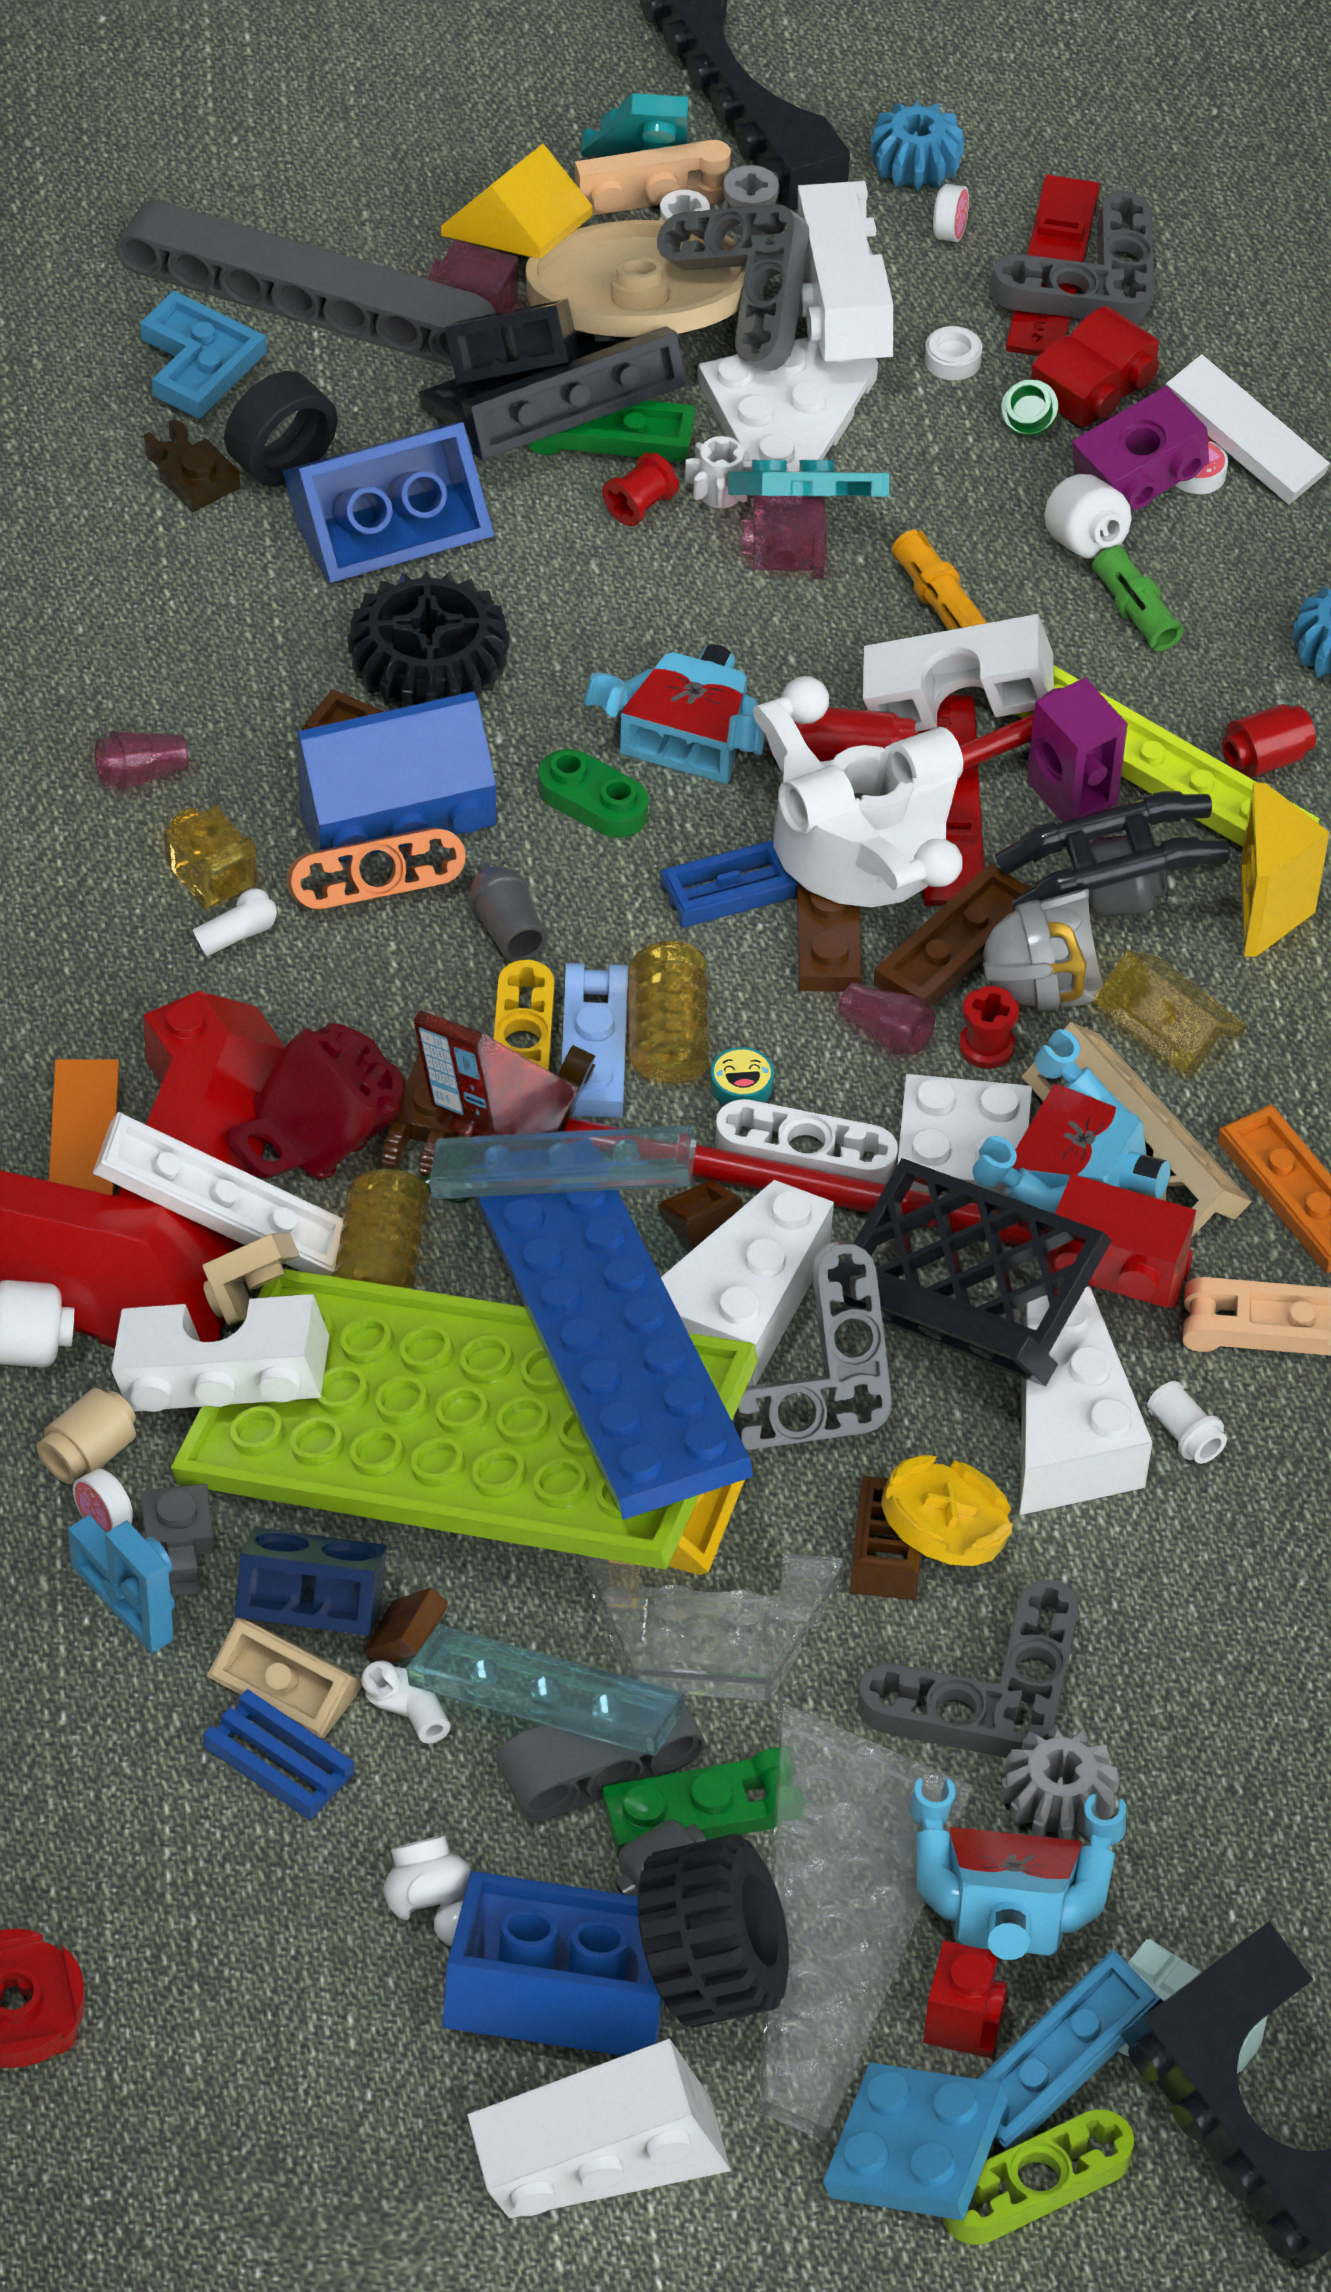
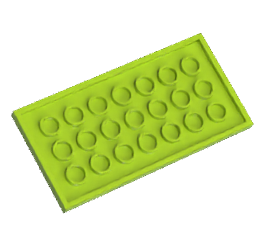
(439, 1423)

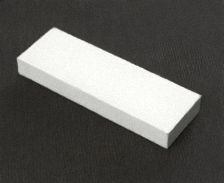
(1248, 430)

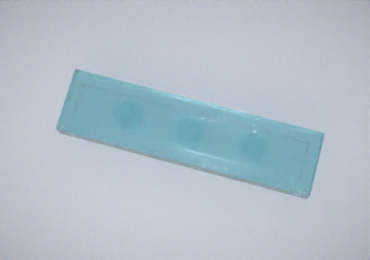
(563, 1162)
(546, 1689)

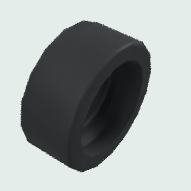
(262, 411)

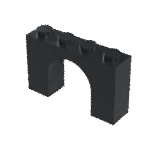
(1193, 2054)

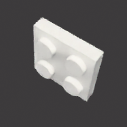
(953, 1117)

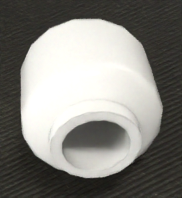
(1087, 515)
(32, 1323)

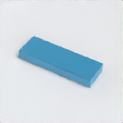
(1068, 2045)

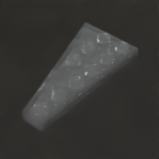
(847, 1904)

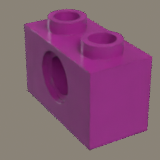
(1145, 448)
(1076, 751)

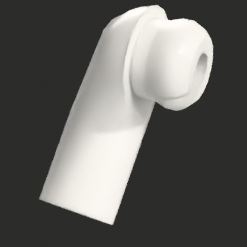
(251, 916)
(389, 1690)

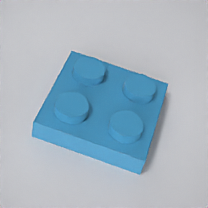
(916, 2141)

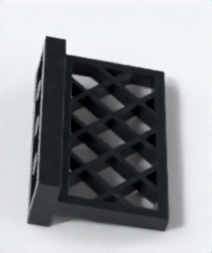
(543, 401)
(954, 1322)

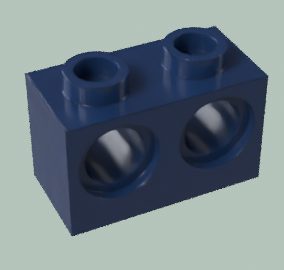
(310, 1581)

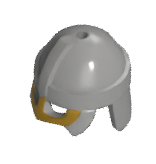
(1045, 953)

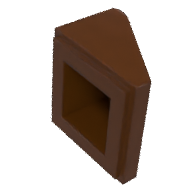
(699, 1212)

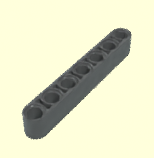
(296, 280)

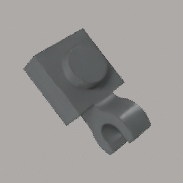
(183, 1526)

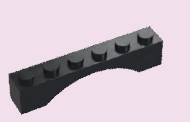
(769, 130)

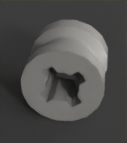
(749, 187)

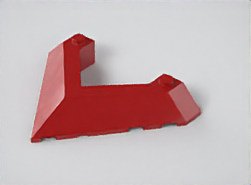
(123, 1247)

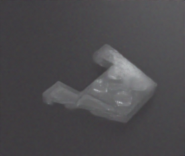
(712, 1640)

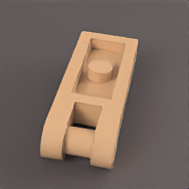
(648, 175)
(1264, 1319)

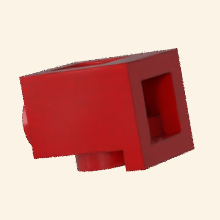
(965, 2001)

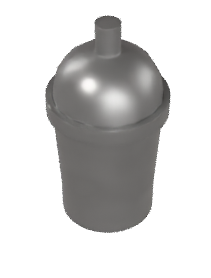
(505, 908)

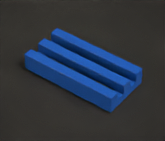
(732, 890)
(238, 1722)

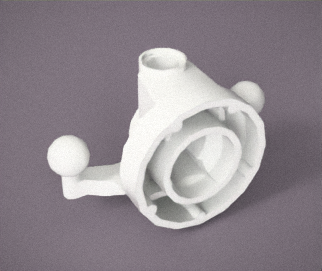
(870, 818)

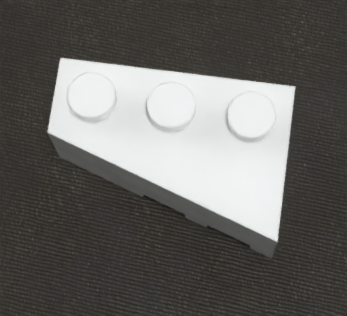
(843, 282)
(753, 1270)
(1085, 1426)
(599, 2134)

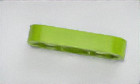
(1049, 2148)

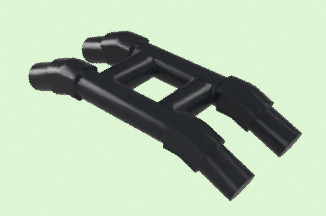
(1135, 820)

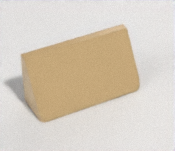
(284, 1676)

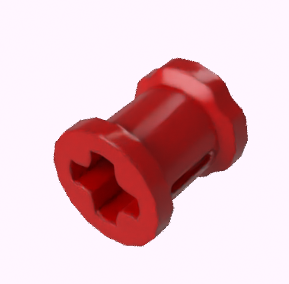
(640, 489)
(988, 1037)

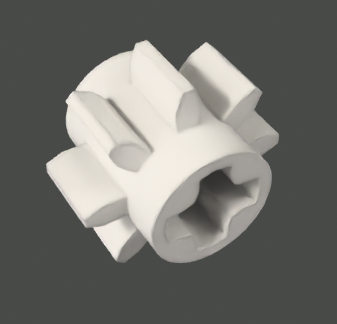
(711, 467)

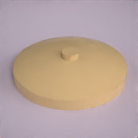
(626, 287)

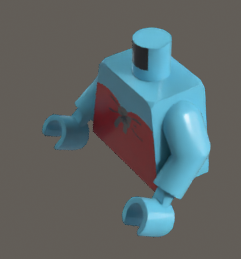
(683, 713)
(1074, 1132)
(1010, 1887)

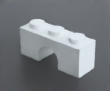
(919, 672)
(270, 1358)

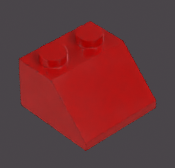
(1146, 1235)

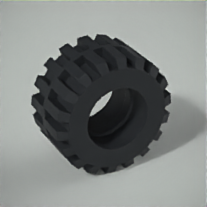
(713, 1930)

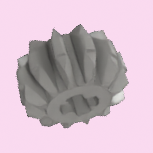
(1054, 1778)

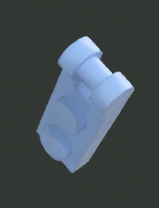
(600, 1031)

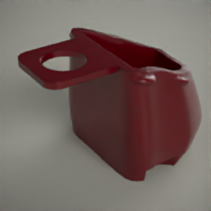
(321, 1102)

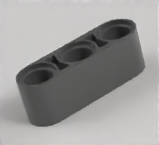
(563, 1771)

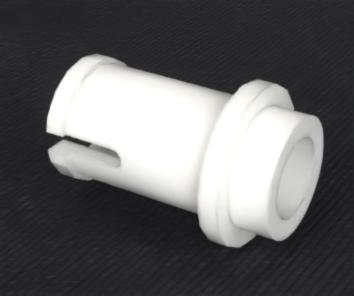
(1198, 1434)

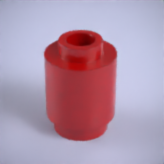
(1268, 739)

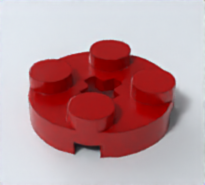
(53, 2014)

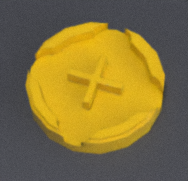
(947, 1511)

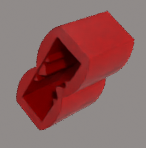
(1097, 365)

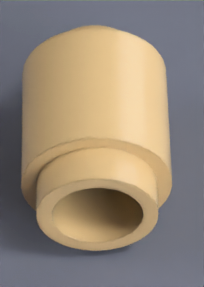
(87, 1435)

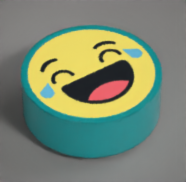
(741, 1075)

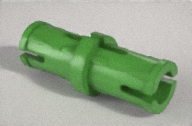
(1155, 620)

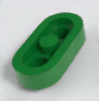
(586, 791)

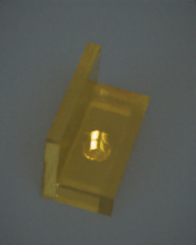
(1166, 1010)

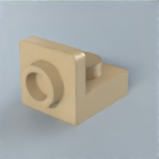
(254, 1263)

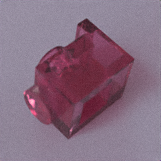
(787, 534)

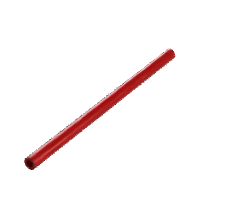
(842, 1190)

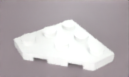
(788, 410)

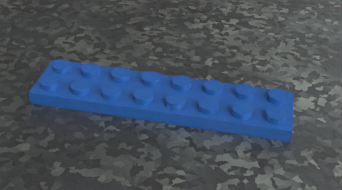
(617, 1347)

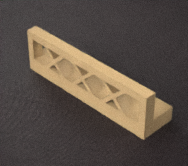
(1161, 1128)

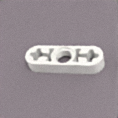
(790, 1123)

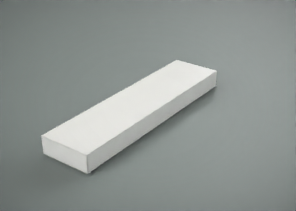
(215, 1193)

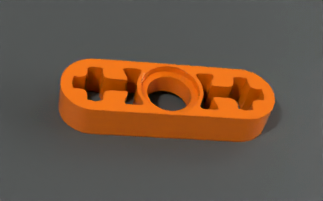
(423, 874)

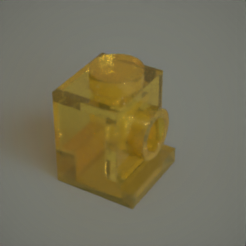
(203, 844)

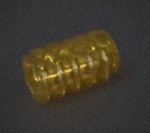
(668, 1012)
(382, 1228)

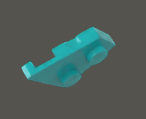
(639, 125)
(812, 479)

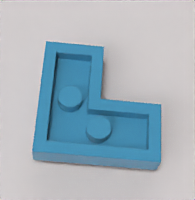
(207, 349)
(127, 1576)

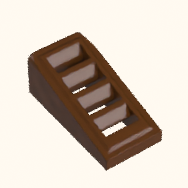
(881, 1574)

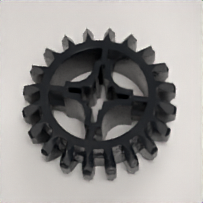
(392, 632)

